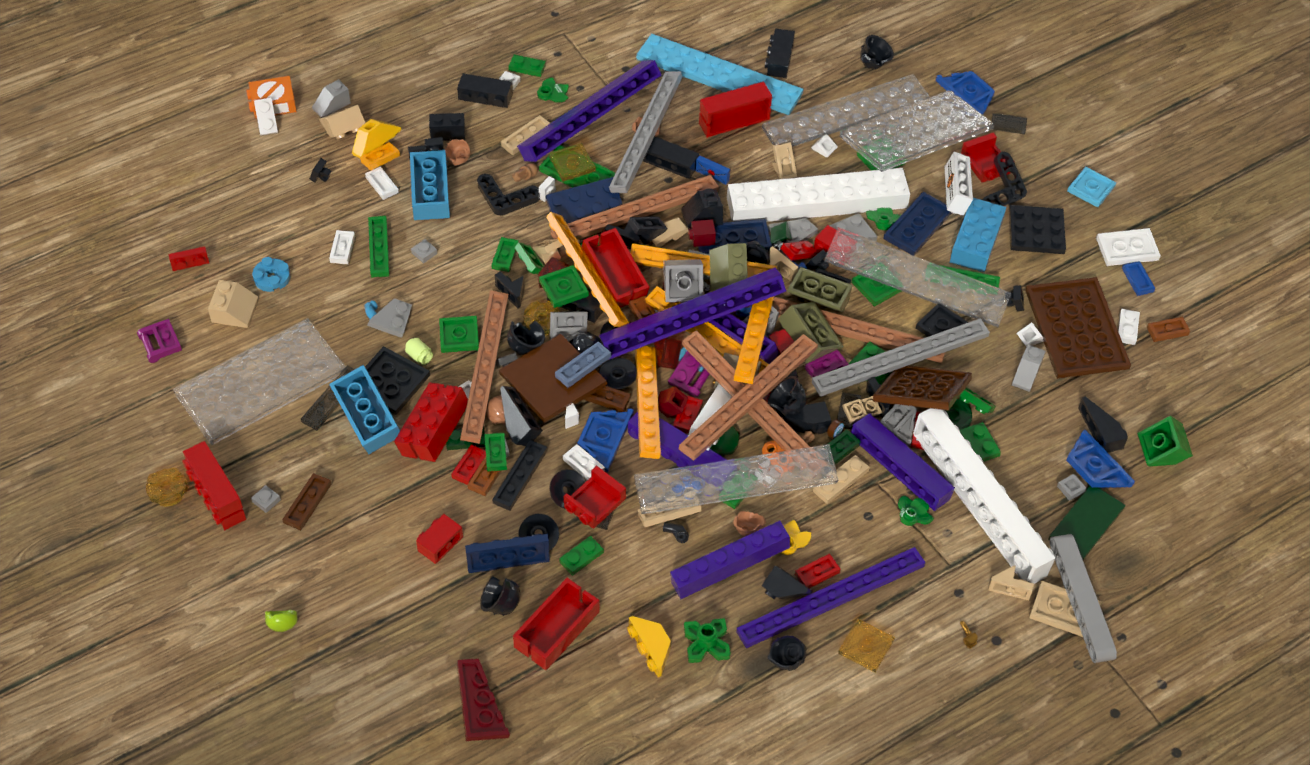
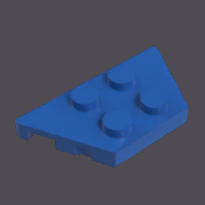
(969, 88)
(604, 435)
(1096, 464)

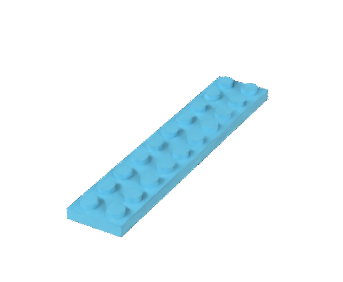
(716, 71)

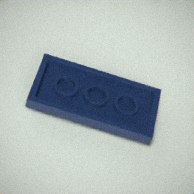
(583, 200)
(917, 223)
(740, 232)
(507, 553)

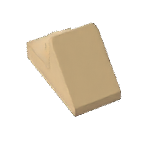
(784, 161)
(547, 249)
(784, 265)
(1006, 584)

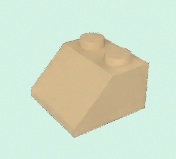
(343, 121)
(232, 304)

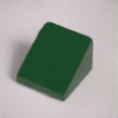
(780, 233)

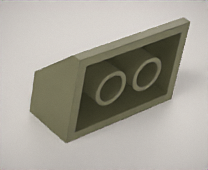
(728, 265)
(820, 289)
(809, 320)

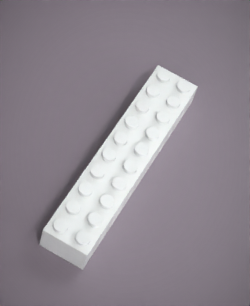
(818, 195)
(983, 496)

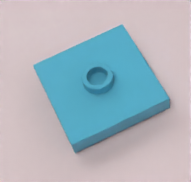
(1091, 187)

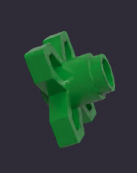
(706, 639)

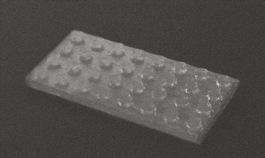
(915, 130)
(259, 381)

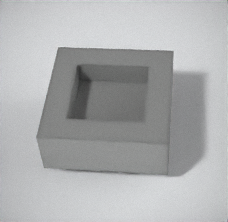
(424, 251)
(1071, 487)
(266, 499)

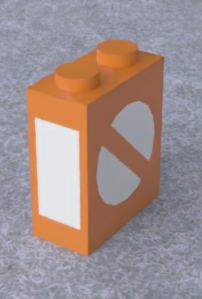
(276, 88)

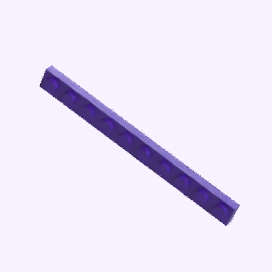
(830, 597)

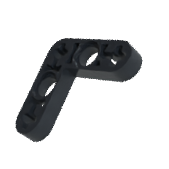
(1009, 190)
(502, 200)

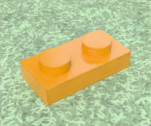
(380, 156)

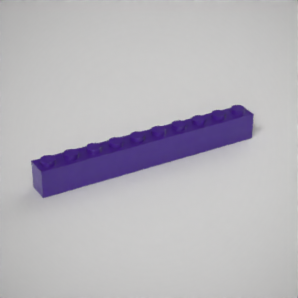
(589, 110)
(693, 312)

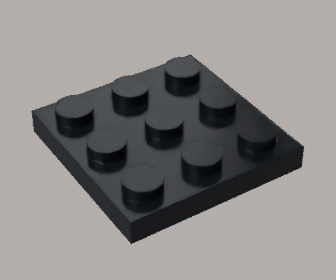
(1037, 229)
(396, 378)

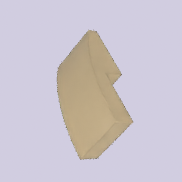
(675, 230)
(860, 408)

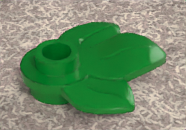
(552, 91)
(882, 217)
(914, 511)

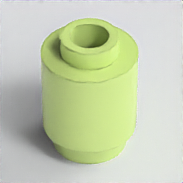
(418, 351)

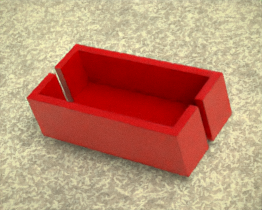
(735, 109)
(616, 267)
(431, 422)
(213, 486)
(556, 623)

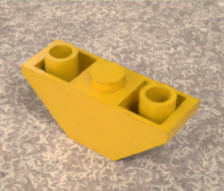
(373, 135)
(651, 642)

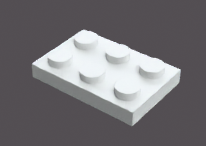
(1128, 247)

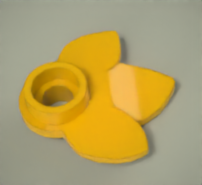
(797, 538)

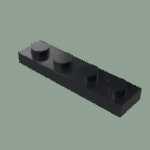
(519, 475)

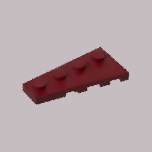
(479, 708)

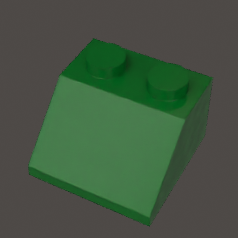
(1165, 443)

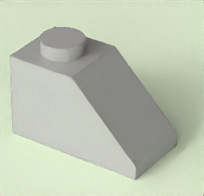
(332, 99)
(1028, 368)

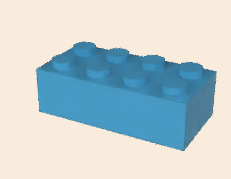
(429, 185)
(978, 235)
(365, 409)

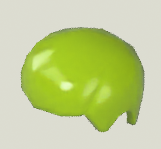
(281, 620)

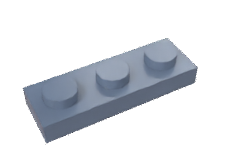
(583, 364)

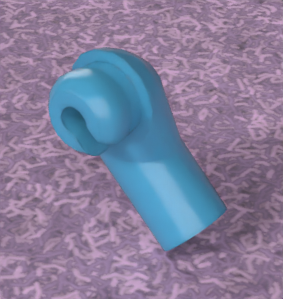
(370, 308)

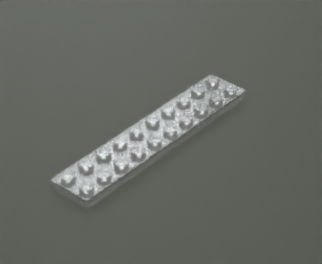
(845, 111)
(917, 277)
(735, 479)

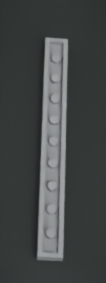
(645, 132)
(900, 357)

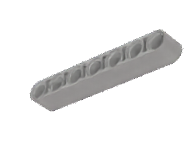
(1083, 599)

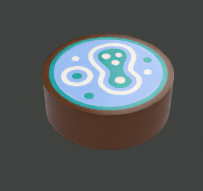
(835, 429)

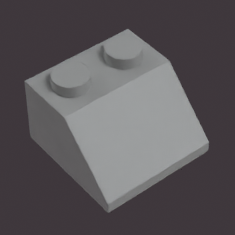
(682, 279)

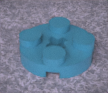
(268, 266)

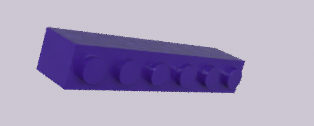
(669, 444)
(902, 462)
(730, 559)

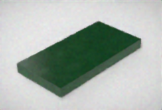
(1089, 519)

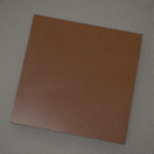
(536, 381)
(923, 387)

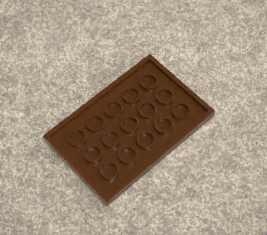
(1077, 327)

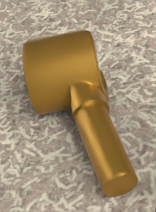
(971, 638)

